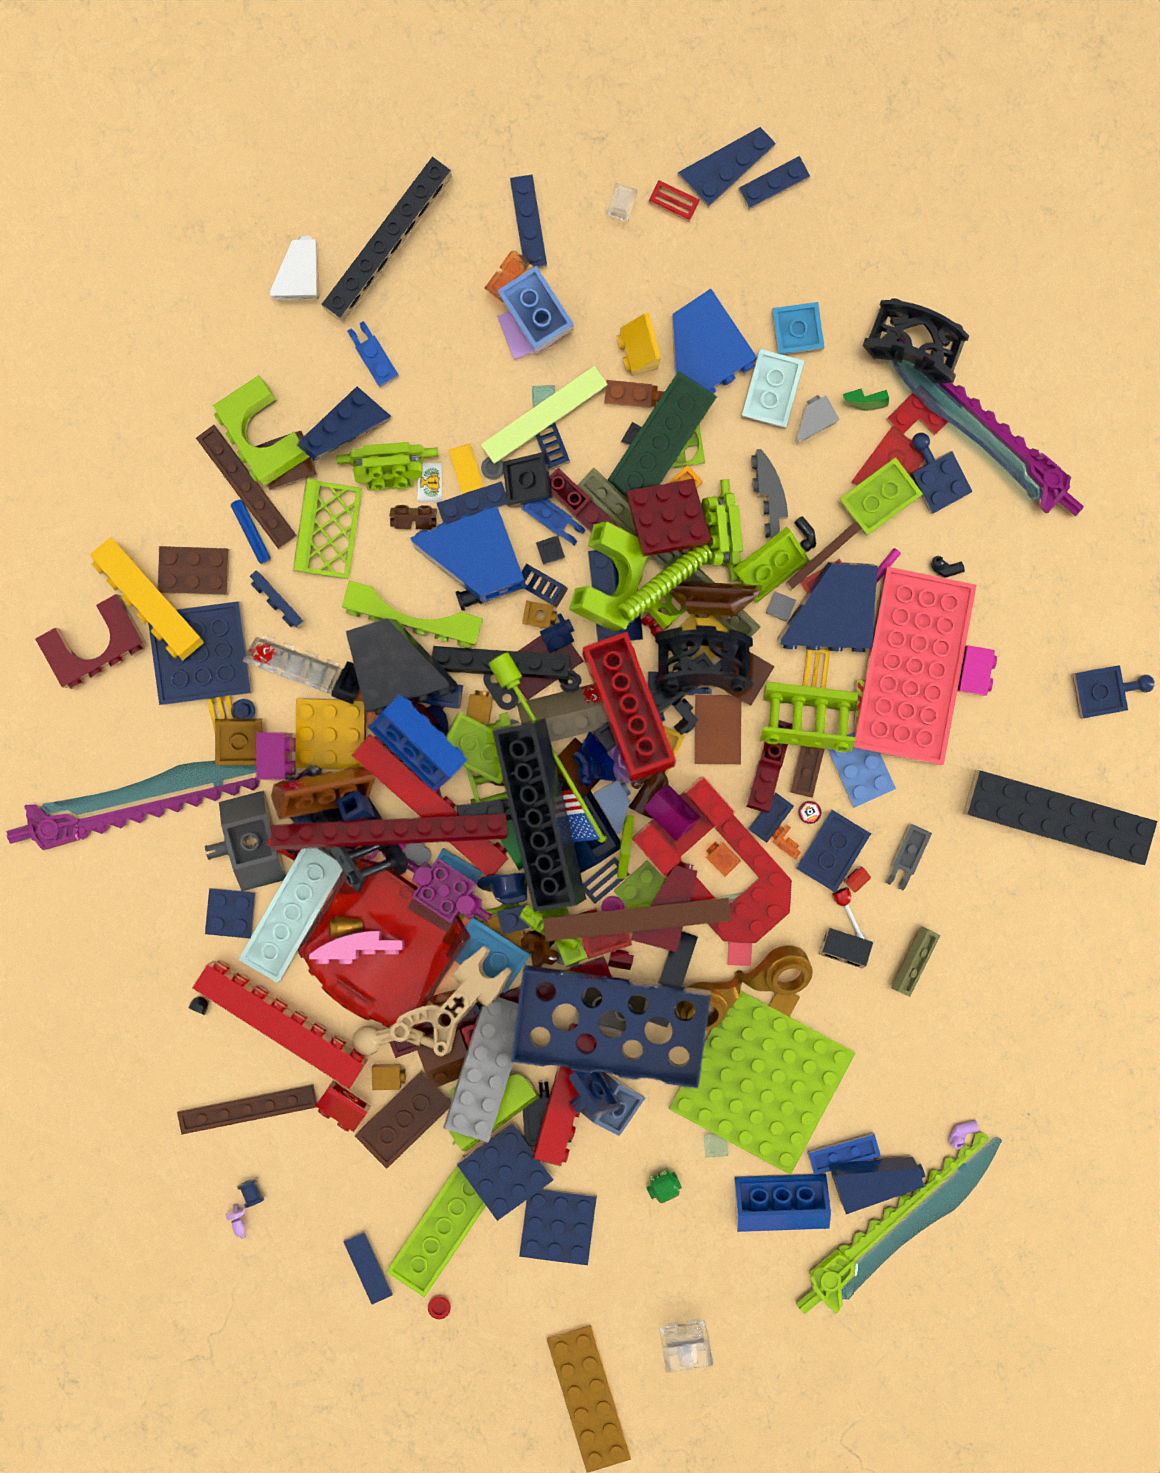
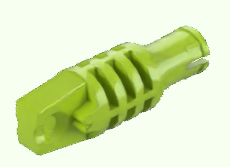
(535, 921)

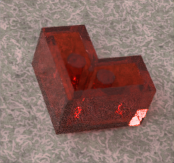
(604, 944)

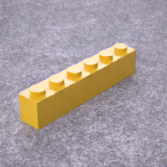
(146, 598)

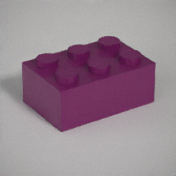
(275, 756)

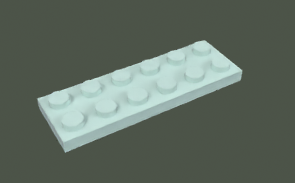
(291, 913)

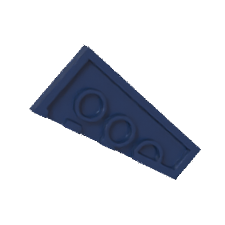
(722, 169)
(345, 422)

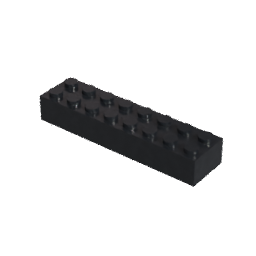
(539, 815)
(1060, 817)

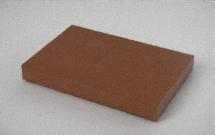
(717, 729)

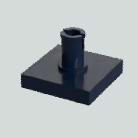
(593, 1093)

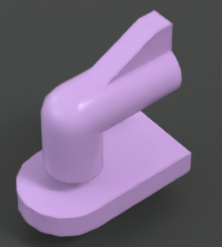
(238, 1227)

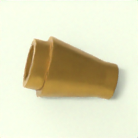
(344, 926)

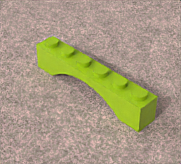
(460, 626)

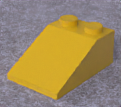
(639, 345)

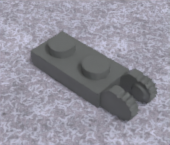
(909, 854)

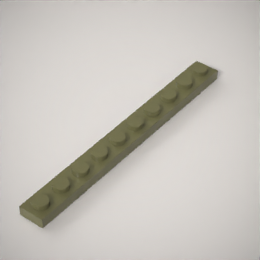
(617, 507)

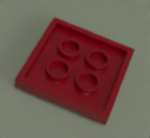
(668, 517)

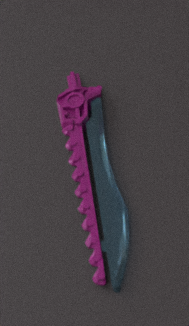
(1031, 469)
(65, 828)

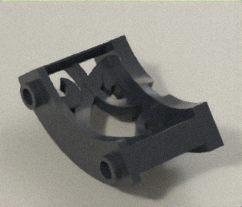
(940, 328)
(693, 674)

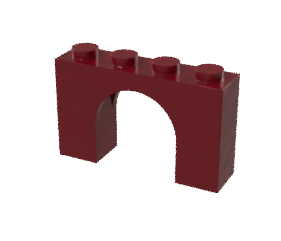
(124, 639)

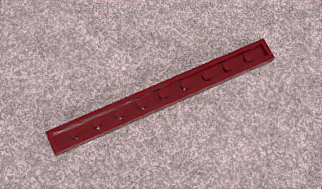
(388, 832)
(545, 990)

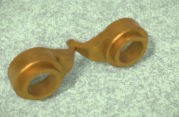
(762, 978)

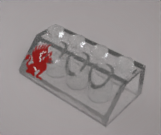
(292, 664)

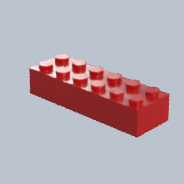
(628, 707)

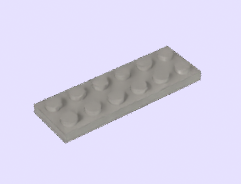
(484, 1072)

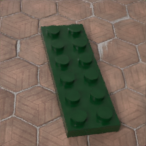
(663, 435)

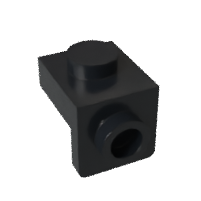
(688, 721)

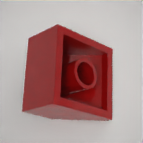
(342, 1106)

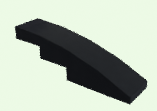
(676, 967)

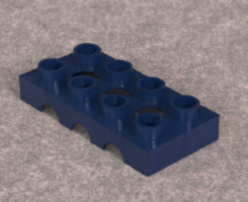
(609, 1053)

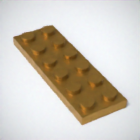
(588, 1399)

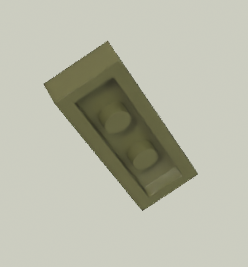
(915, 961)

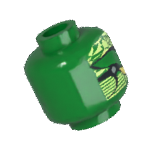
(664, 1186)

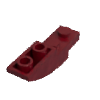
(577, 501)
(767, 773)

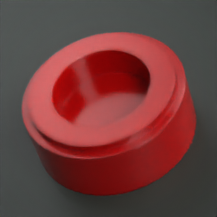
(439, 1307)

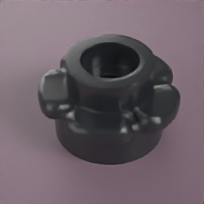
(574, 686)

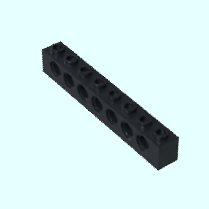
(387, 239)

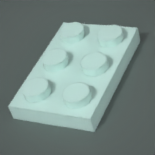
(772, 388)

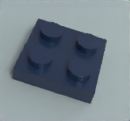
(230, 913)

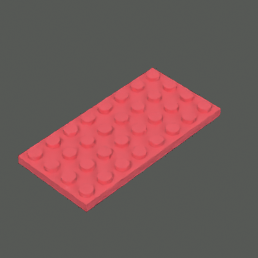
(914, 666)

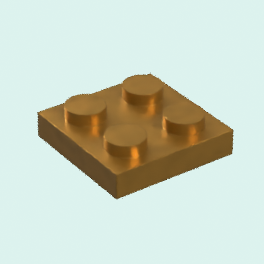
(236, 741)

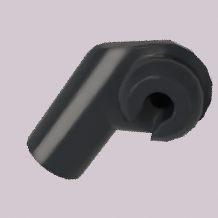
(809, 534)
(945, 569)

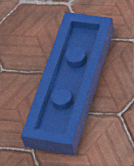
(852, 1150)

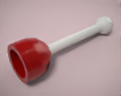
(843, 897)

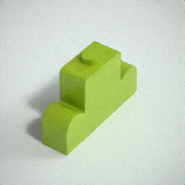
(517, 1096)

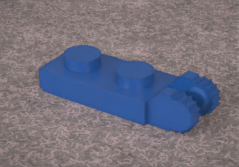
(374, 356)
(553, 518)

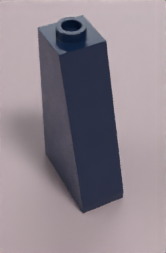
(875, 1181)

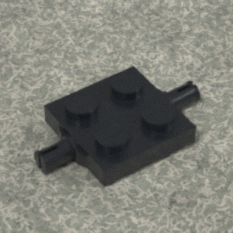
(534, 1115)

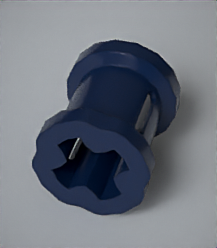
(250, 1192)

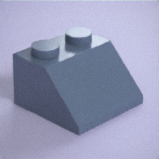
(614, 803)
(629, 1100)

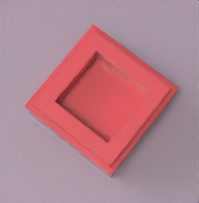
(739, 953)

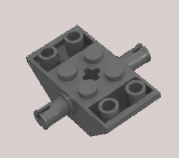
(242, 818)

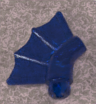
(593, 762)

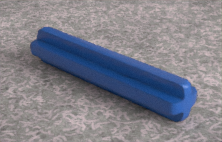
(250, 531)

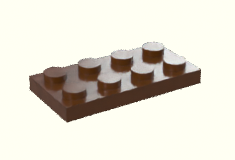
(403, 1120)

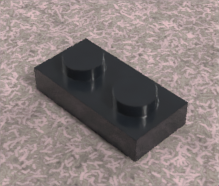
(347, 684)

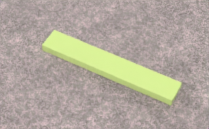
(544, 414)

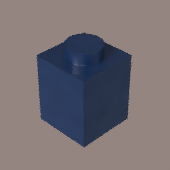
(355, 807)

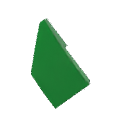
(869, 402)

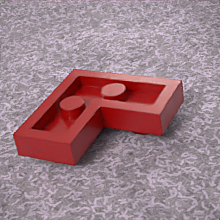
(913, 410)

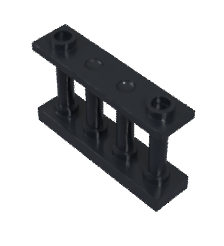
(394, 854)

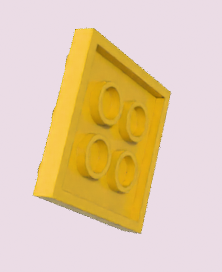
(328, 732)

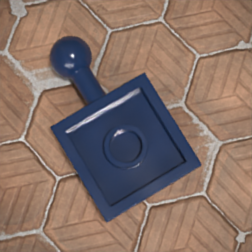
(940, 478)
(1104, 692)

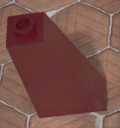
(675, 889)

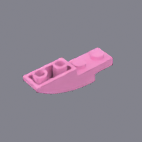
(348, 947)

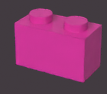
(977, 670)

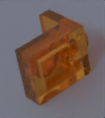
(788, 846)
(722, 858)

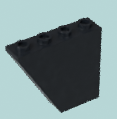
(393, 665)

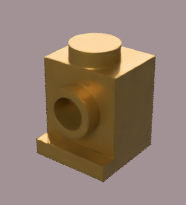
(530, 615)

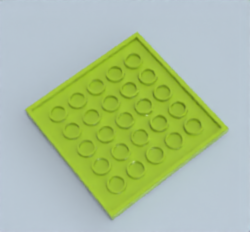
(764, 1082)

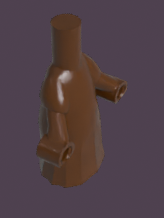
(651, 786)

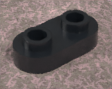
(498, 692)

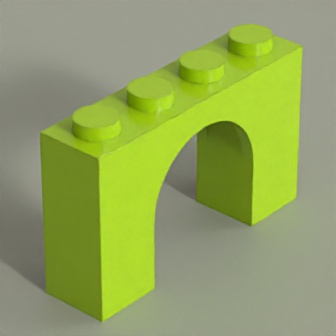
(235, 413)
(626, 554)

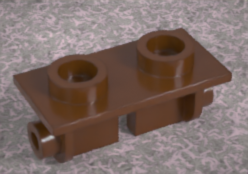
(403, 515)

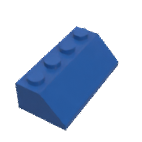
(417, 743)
(782, 1203)

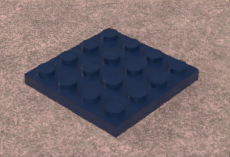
(214, 667)

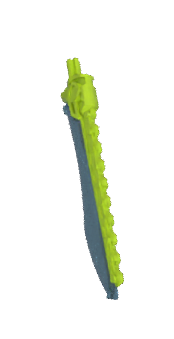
(839, 1267)

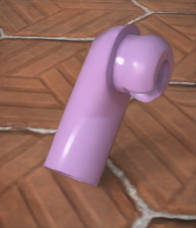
(960, 1131)

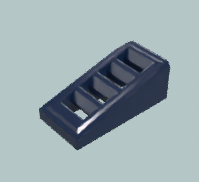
(559, 461)
(557, 596)

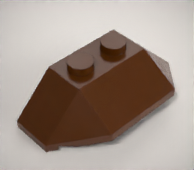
(714, 598)

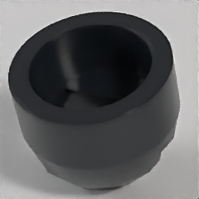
(199, 1005)

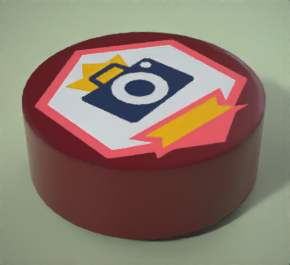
(809, 812)

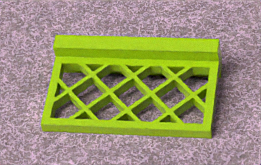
(306, 528)

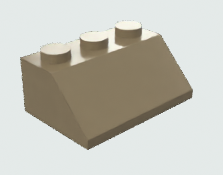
(612, 1020)

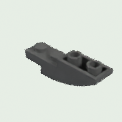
(768, 485)

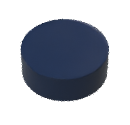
(243, 709)

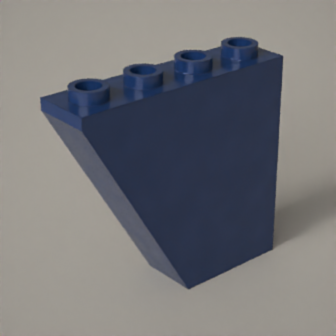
(835, 610)

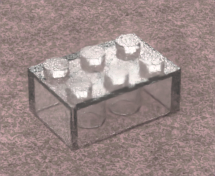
(685, 1345)

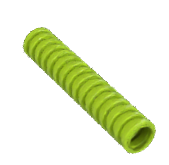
(663, 583)

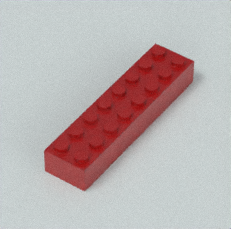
(280, 1023)

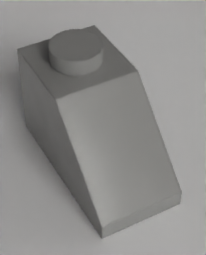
(816, 417)

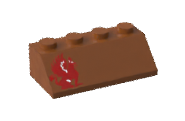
(319, 792)

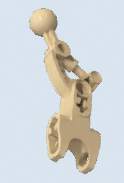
(474, 987)

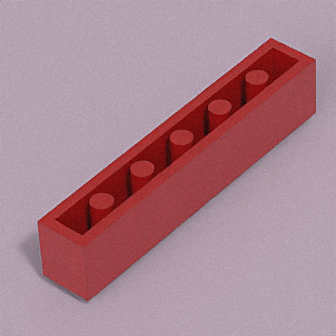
(559, 1115)

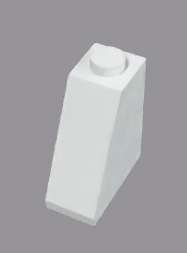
(298, 272)

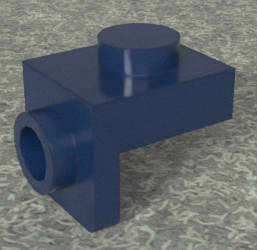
(558, 634)
(510, 919)

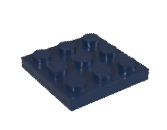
(504, 1171)
(558, 1226)

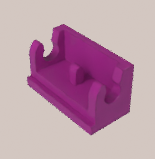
(672, 812)

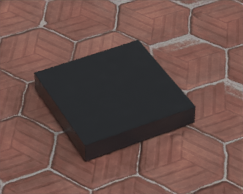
(527, 479)

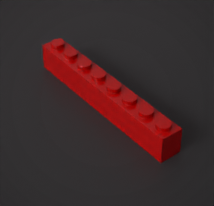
(424, 800)

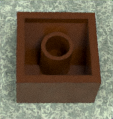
(443, 1068)

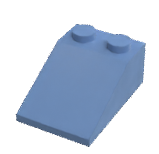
(536, 309)

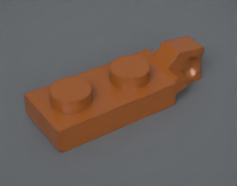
(632, 394)

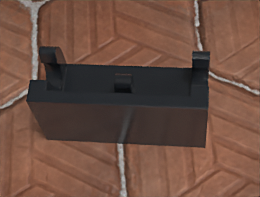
(846, 948)

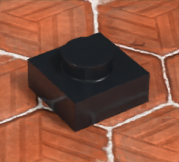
(550, 550)

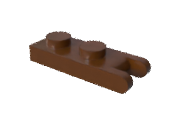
(807, 771)

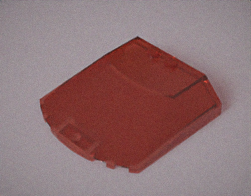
(382, 983)

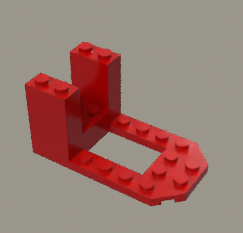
(758, 906)

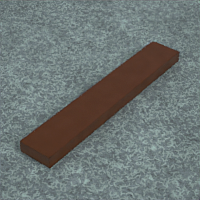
(245, 486)
(247, 1109)

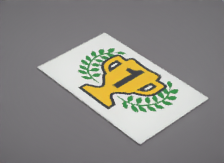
(430, 483)

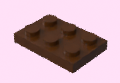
(193, 570)

